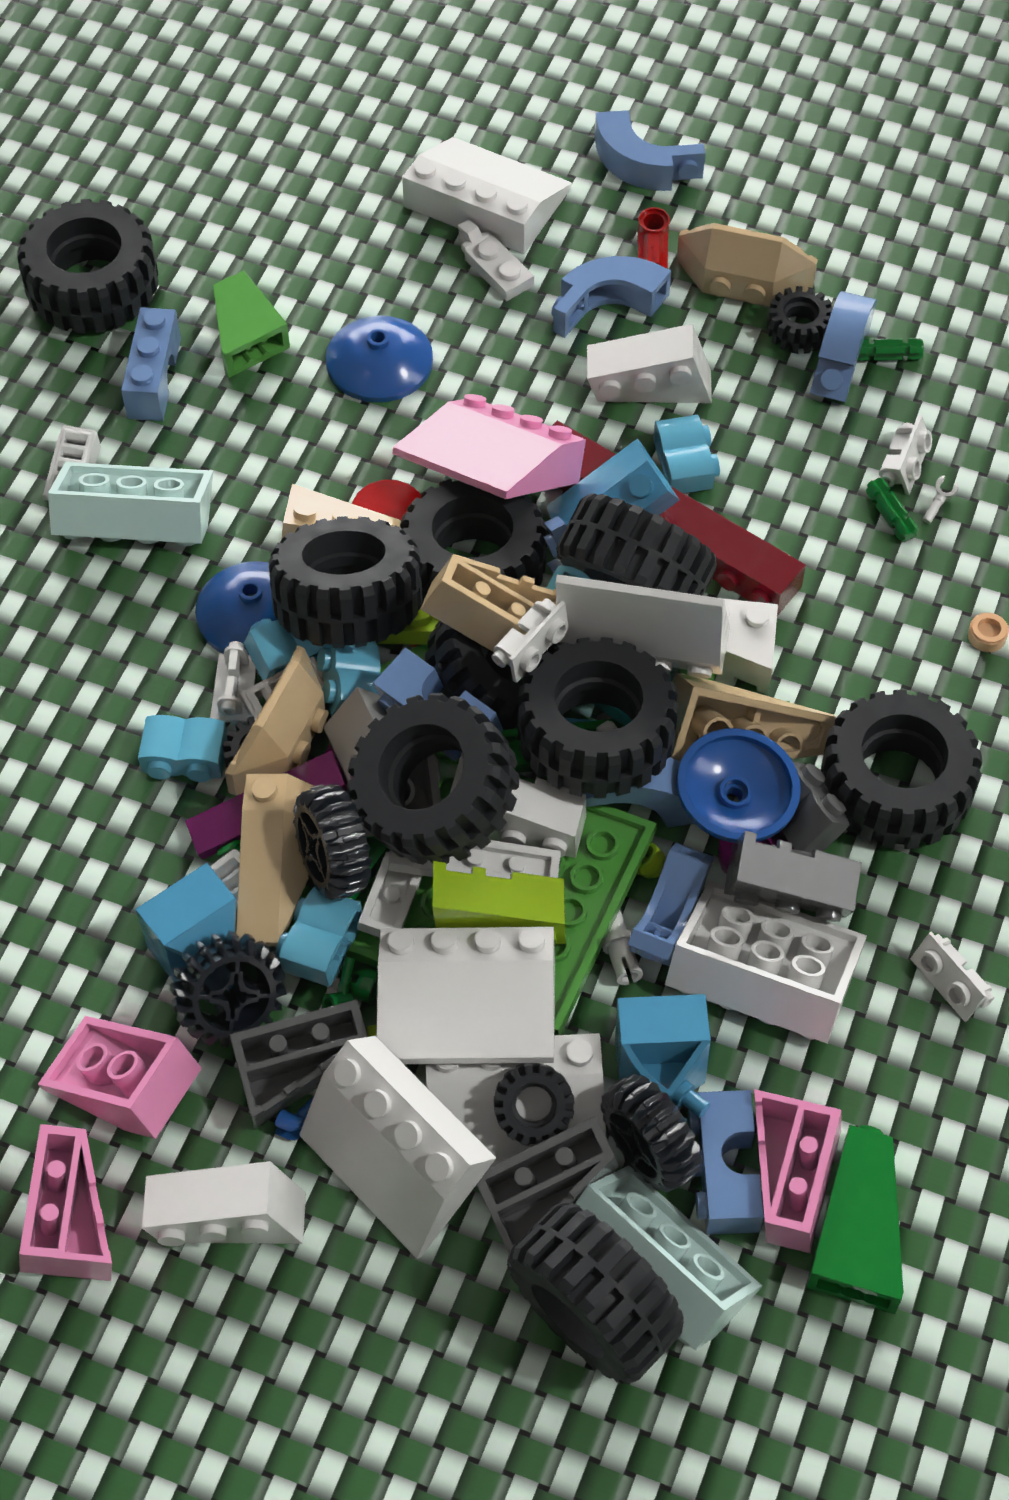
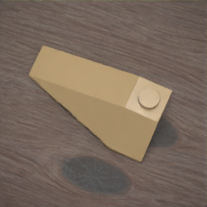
(716, 706)
(270, 860)

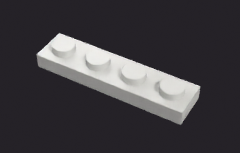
(497, 858)

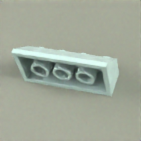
(130, 503)
(695, 1269)

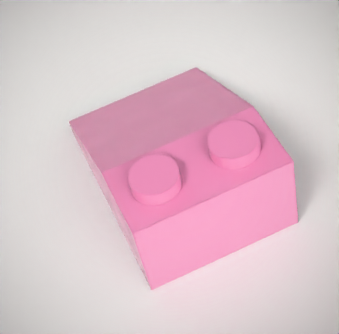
(122, 1074)

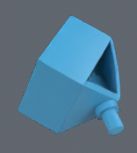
(187, 914)
(666, 1043)

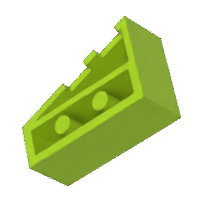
(490, 901)

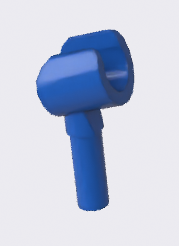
(290, 1124)

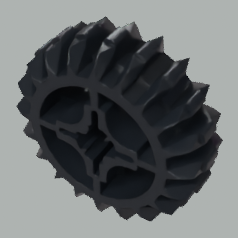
(332, 841)
(242, 1006)
(651, 1133)

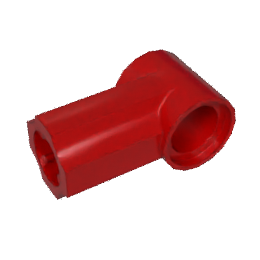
(653, 236)

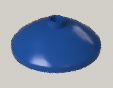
(379, 359)
(224, 608)
(744, 766)

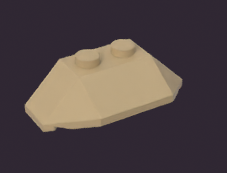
(743, 263)
(283, 727)

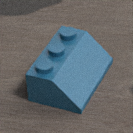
(626, 476)

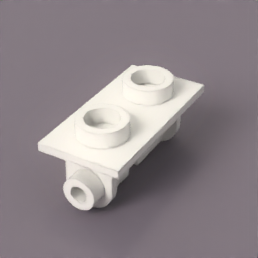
(912, 444)
(544, 626)
(233, 675)
(945, 971)

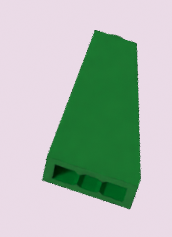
(860, 1230)

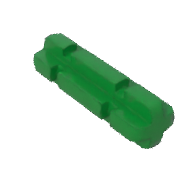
(892, 349)
(891, 509)

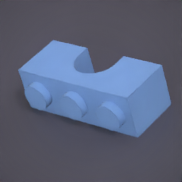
(152, 350)
(412, 676)
(728, 1199)

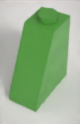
(247, 324)

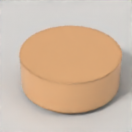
(988, 632)

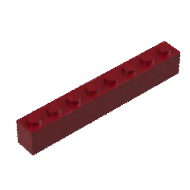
(743, 559)

